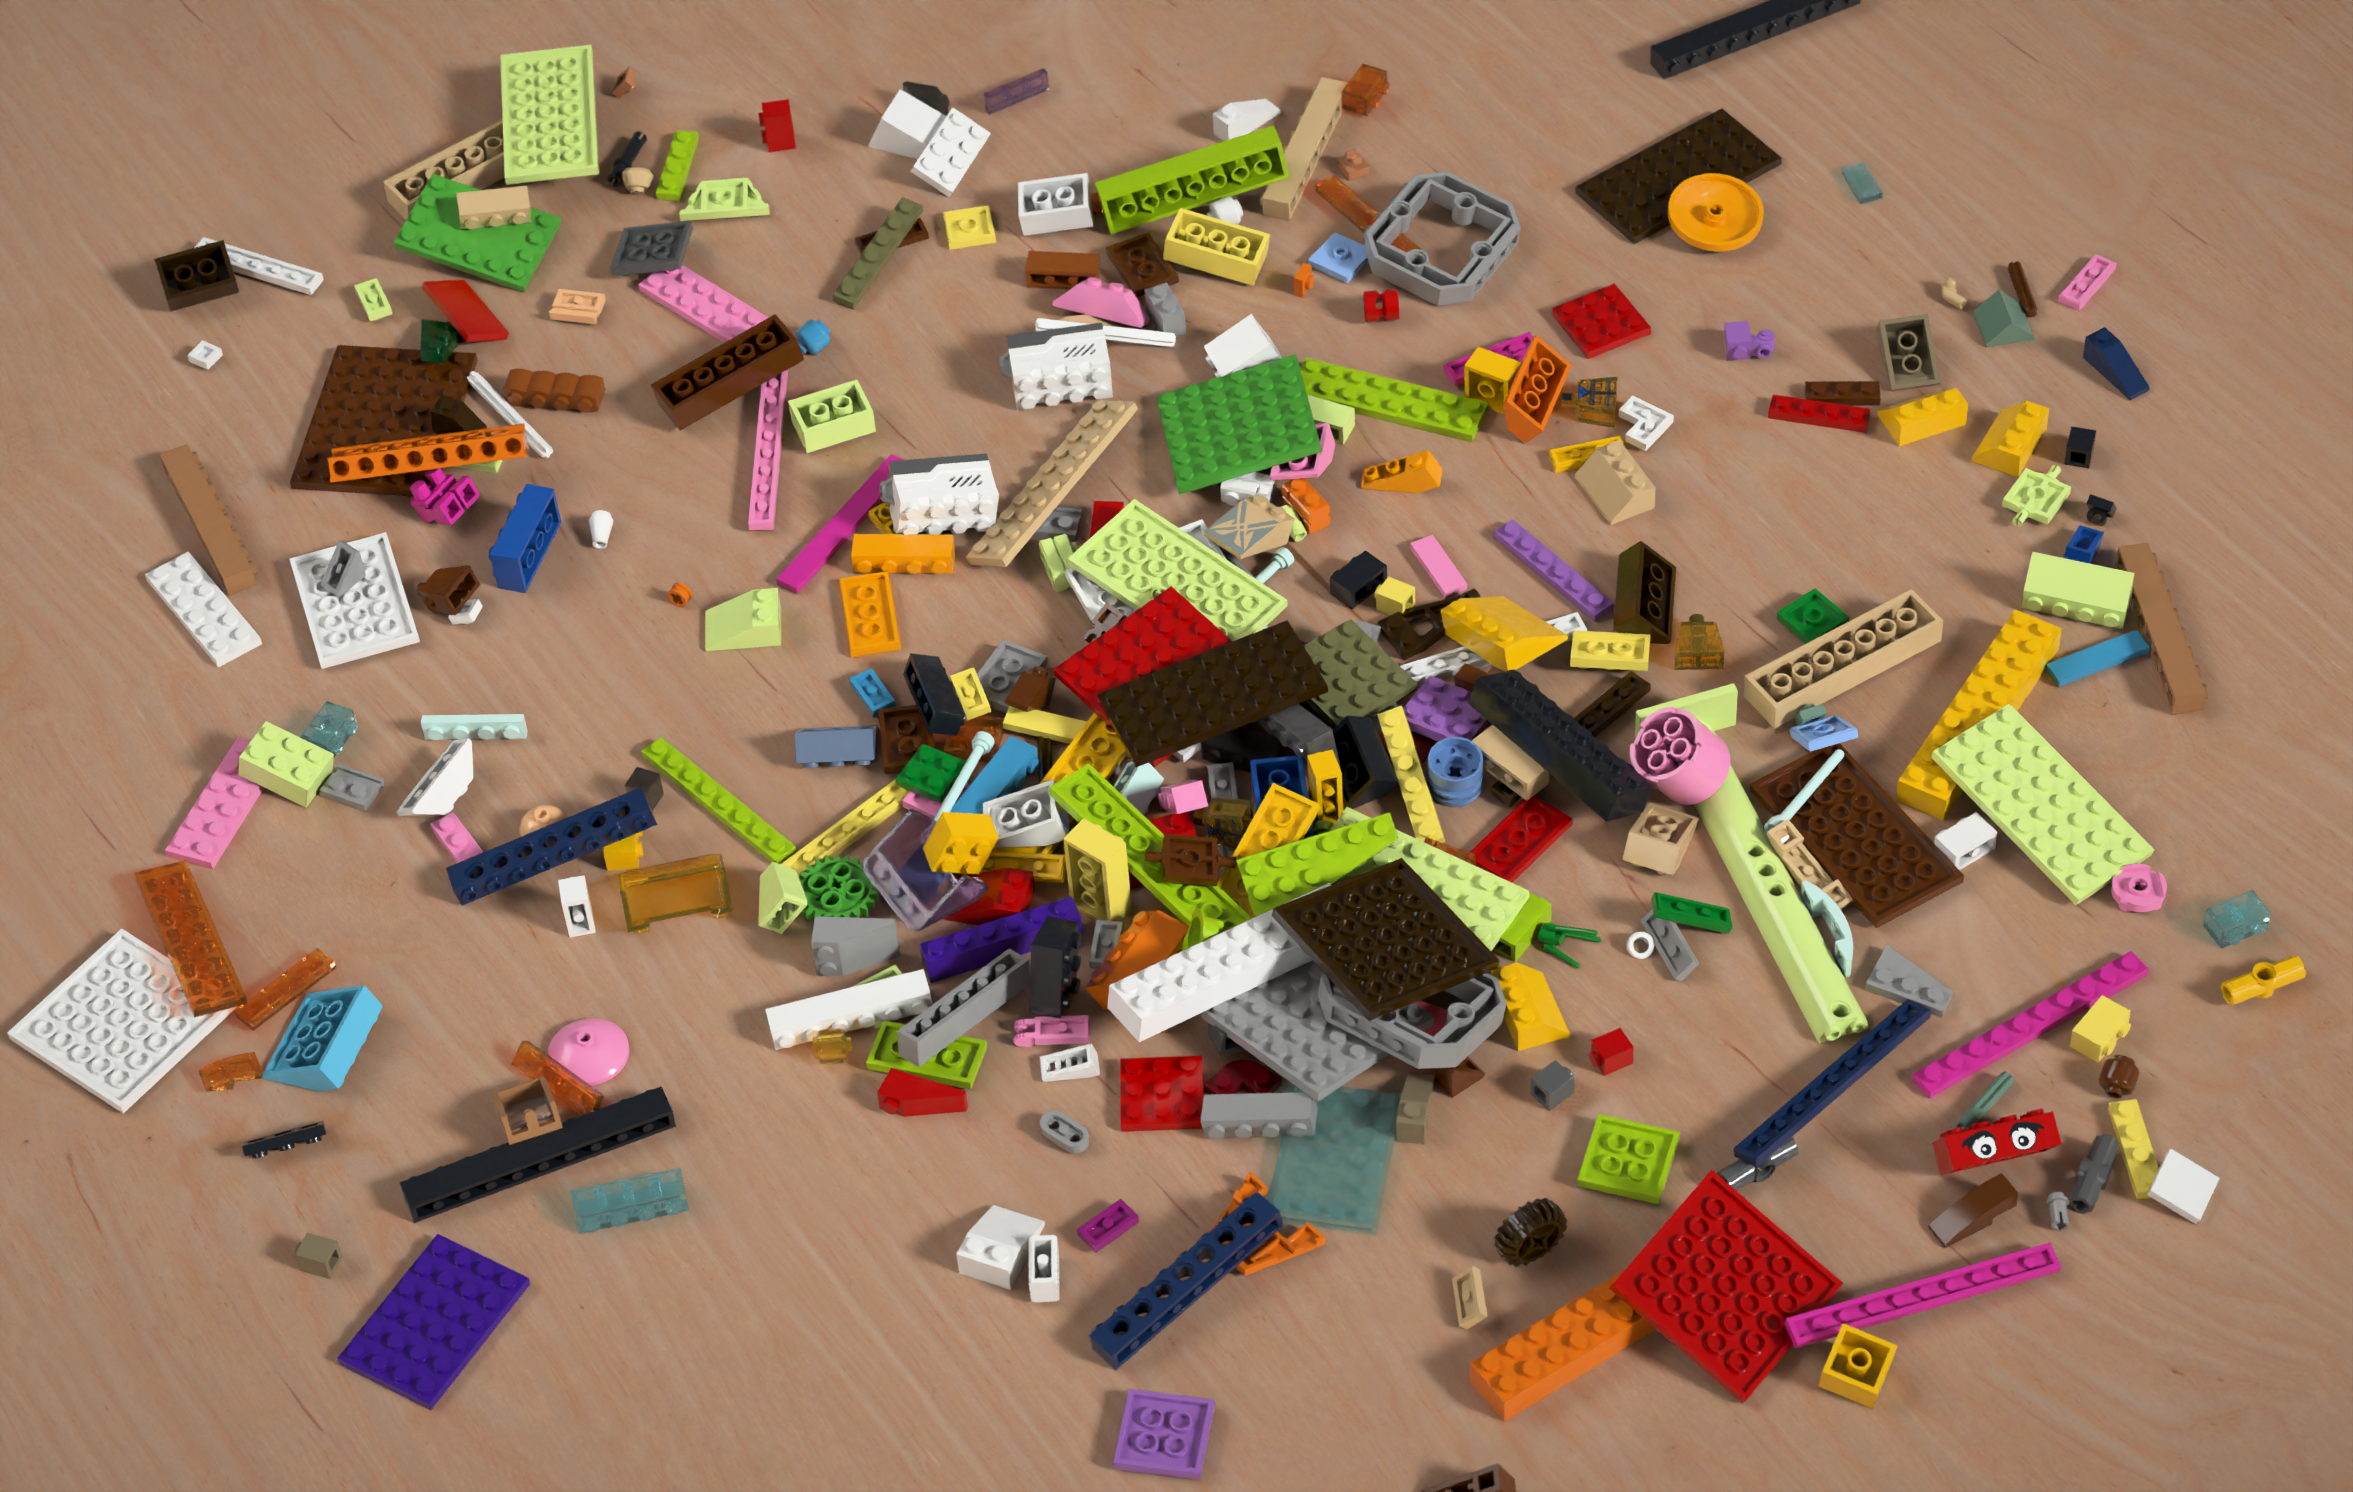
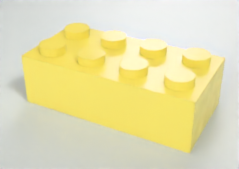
(1216, 246)
(1097, 872)

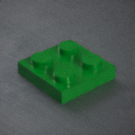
(1811, 616)
(930, 773)

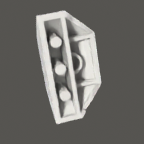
(442, 782)

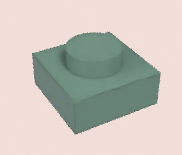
(1809, 713)

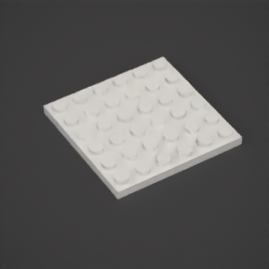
(116, 1022)

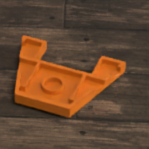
(1277, 1247)

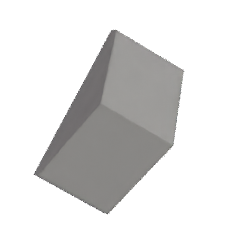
(343, 570)

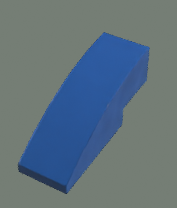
(2084, 545)

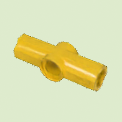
(2263, 980)

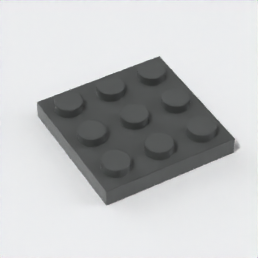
(651, 248)

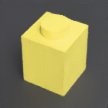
(1394, 596)

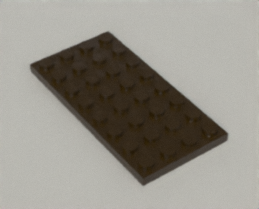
(1638, 190)
(1212, 693)

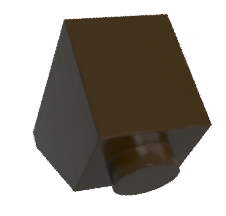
(454, 416)

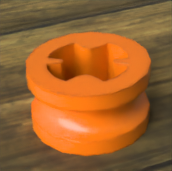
(679, 594)

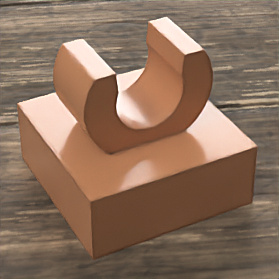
(1353, 165)

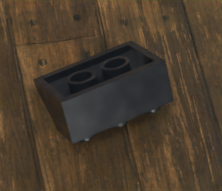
(1363, 762)

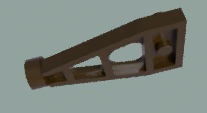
(1404, 637)

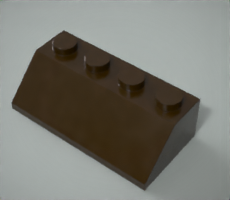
(1645, 594)

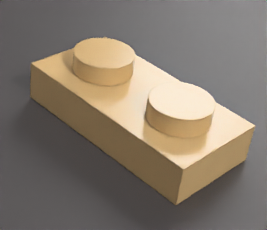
(1469, 1297)

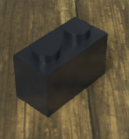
(1358, 579)

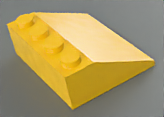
(1499, 631)

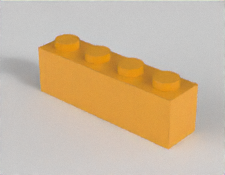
(903, 553)

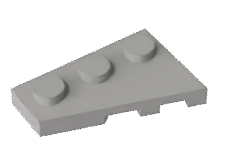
(1903, 980)

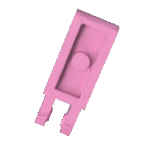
(1052, 1030)

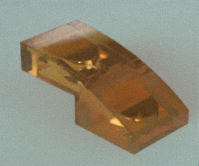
(223, 1073)

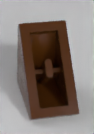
(1458, 1078)

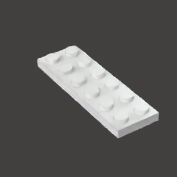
(203, 609)

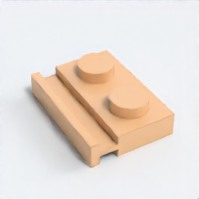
(577, 306)

